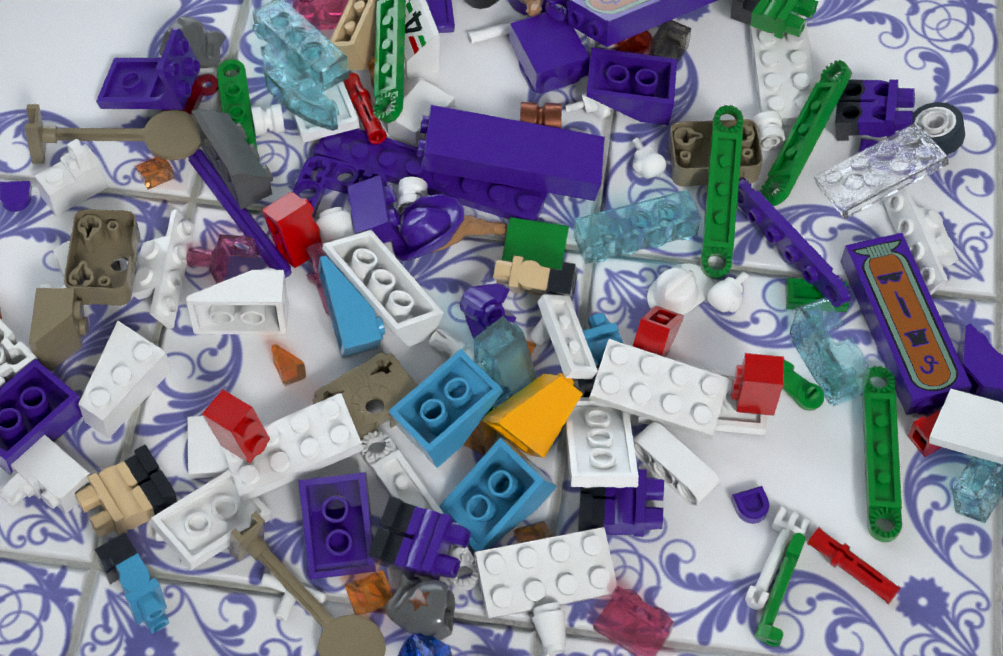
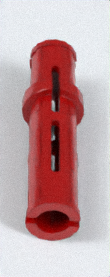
(373, 128)
(853, 565)

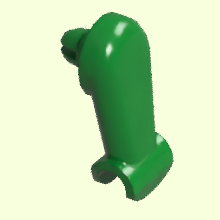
(804, 393)

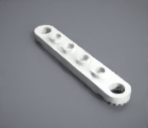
(403, 483)

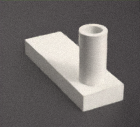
(566, 334)

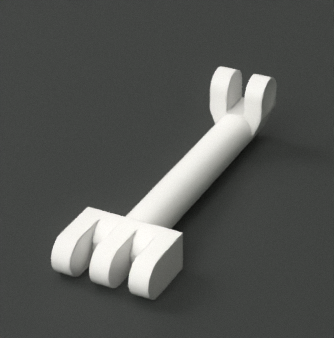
(758, 595)

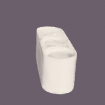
(675, 463)

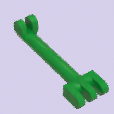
(766, 631)

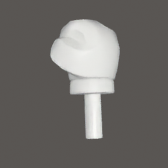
(590, 105)
(648, 161)
(727, 294)

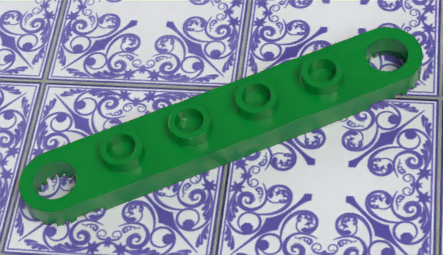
(389, 59)
(236, 98)
(806, 132)
(722, 192)
(882, 455)

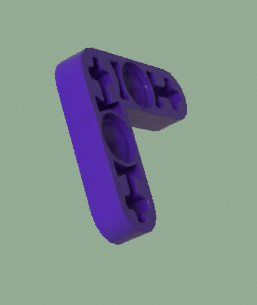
(328, 177)

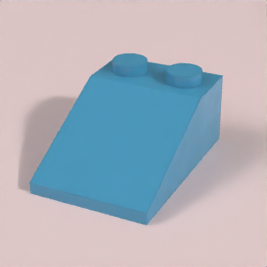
(351, 315)
(446, 407)
(497, 494)

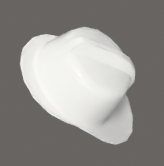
(680, 289)

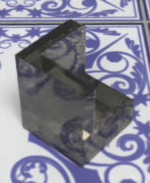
(671, 40)

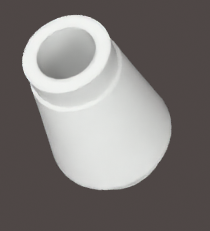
(550, 625)

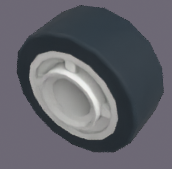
(943, 124)

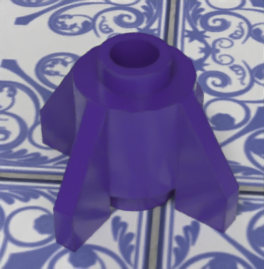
(484, 306)

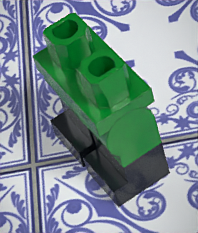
(774, 15)

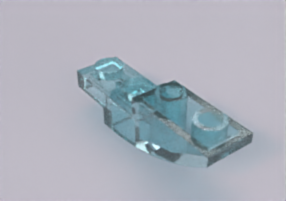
(296, 92)

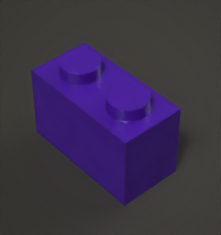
(374, 208)

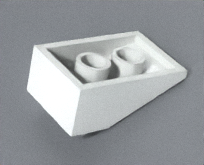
(242, 305)

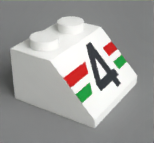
(421, 41)

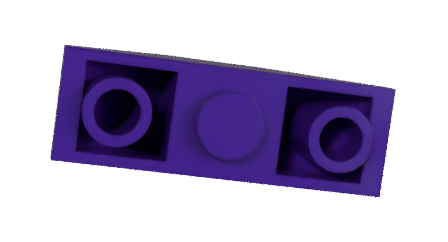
(981, 364)

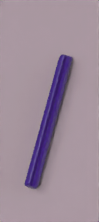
(242, 217)

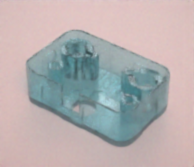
(836, 367)

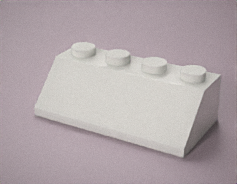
(386, 286)

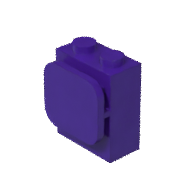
(548, 52)

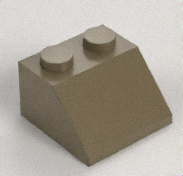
(57, 325)

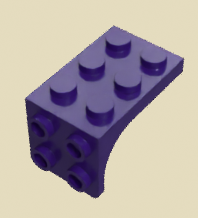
(152, 82)

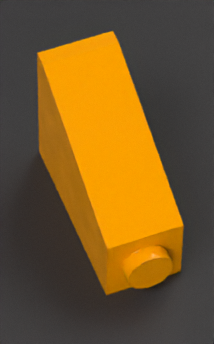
(536, 413)

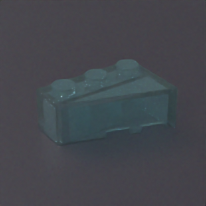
(504, 357)

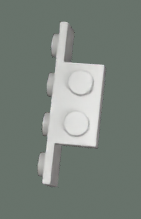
(924, 236)
(163, 269)

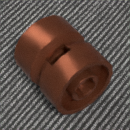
(548, 115)

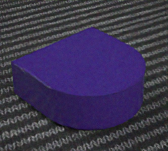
(15, 195)
(751, 505)

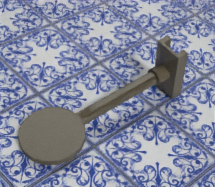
(166, 135)
(340, 636)

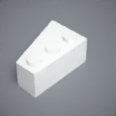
(122, 379)

